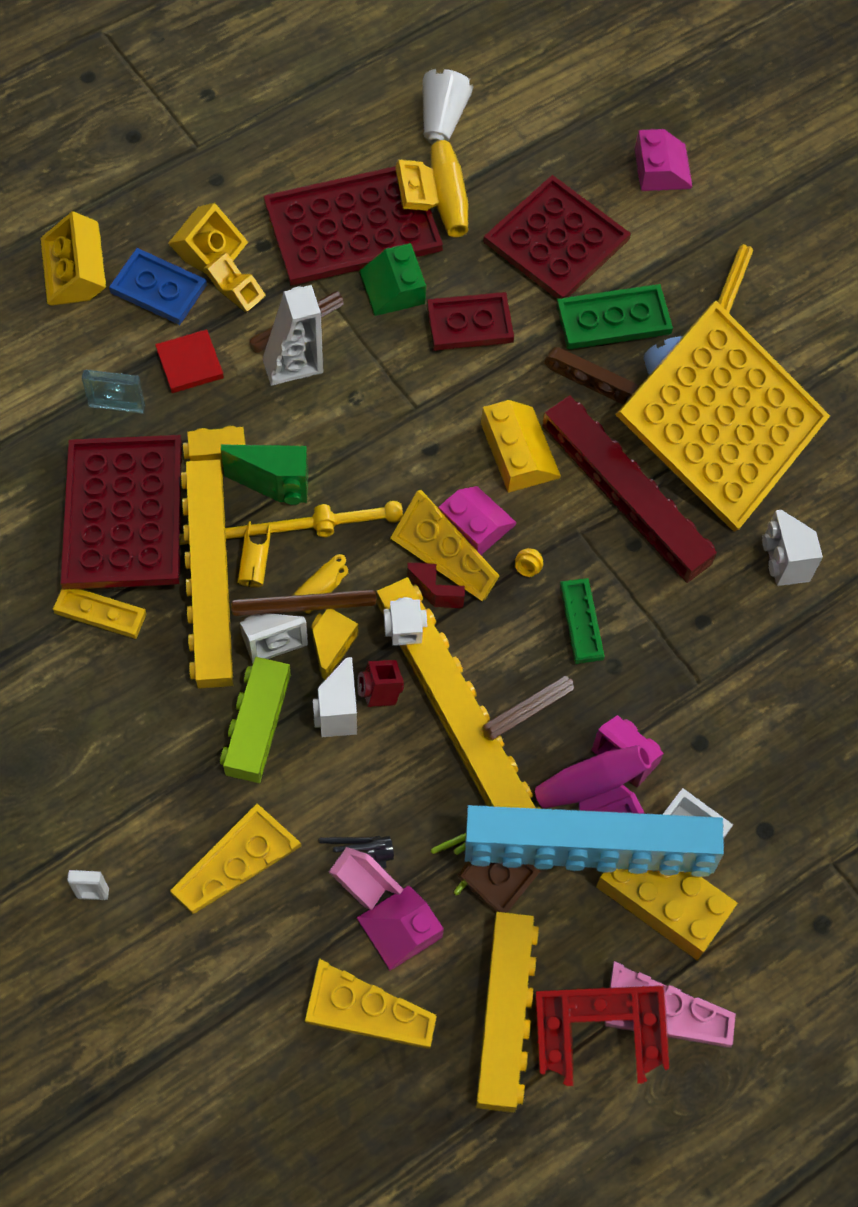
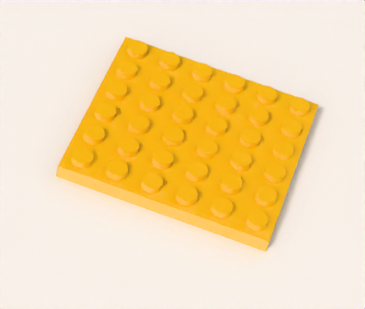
(723, 416)

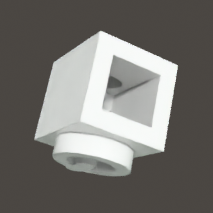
(405, 621)

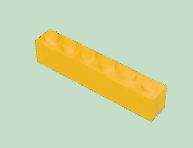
(505, 1013)

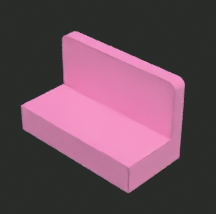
(363, 877)

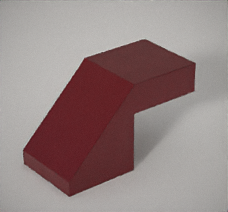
(438, 595)

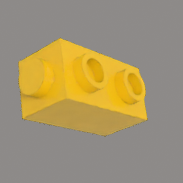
(206, 443)

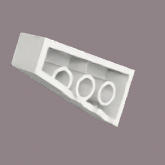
(295, 338)

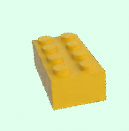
(676, 906)

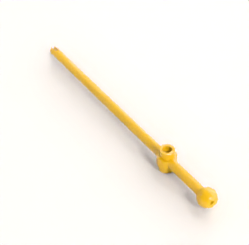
(322, 520)

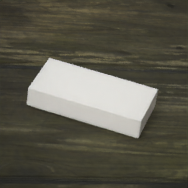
(88, 884)

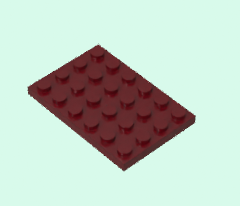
(345, 225)
(122, 512)

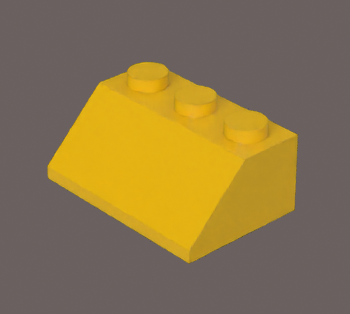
(73, 260)
(518, 445)

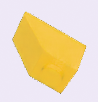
(332, 639)

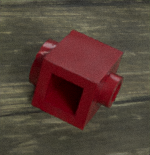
(380, 683)

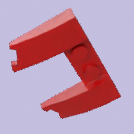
(641, 1004)

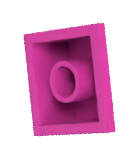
(661, 161)
(477, 517)
(623, 734)

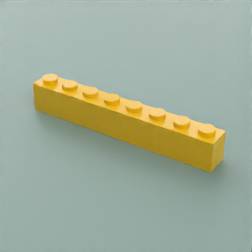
(208, 574)

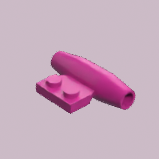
(598, 782)

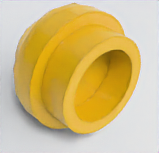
(529, 562)

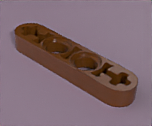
(590, 375)

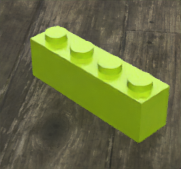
(256, 720)

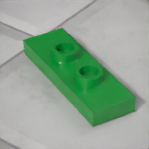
(581, 621)

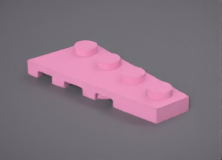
(686, 1016)

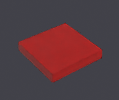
(189, 361)

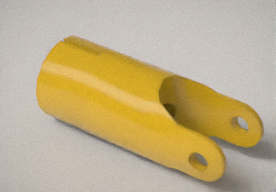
(253, 560)
(325, 578)

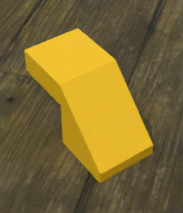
(237, 287)

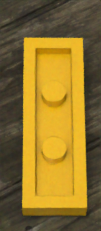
(100, 611)

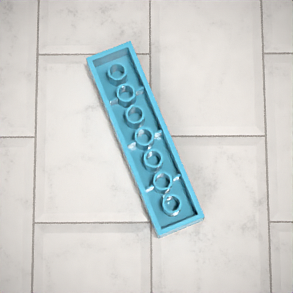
(593, 840)

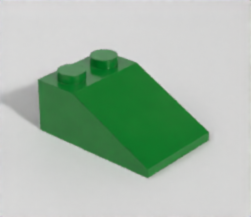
(269, 469)

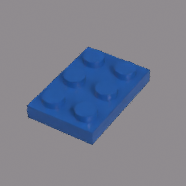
(158, 286)

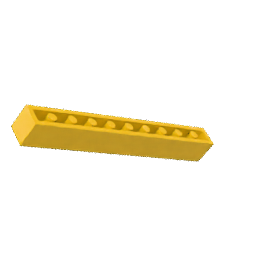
(458, 709)

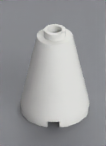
(443, 103)

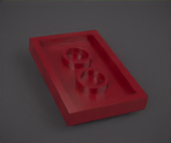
(470, 321)

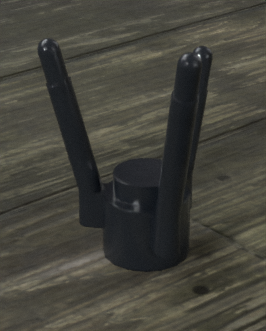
(377, 847)

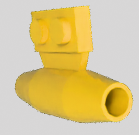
(436, 186)

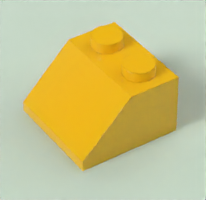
(206, 236)

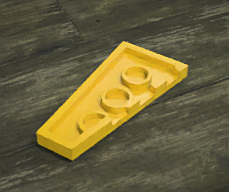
(437, 541)
(240, 855)
(364, 1009)

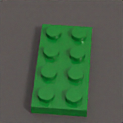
(614, 316)

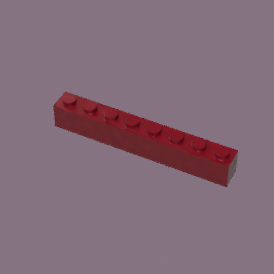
(629, 488)

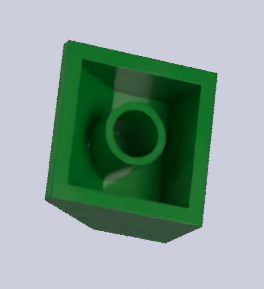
(394, 280)

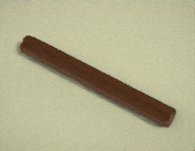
(303, 602)

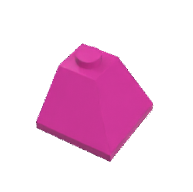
(401, 927)

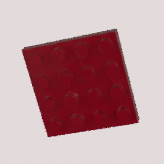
(557, 238)

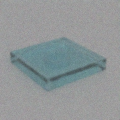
(113, 391)

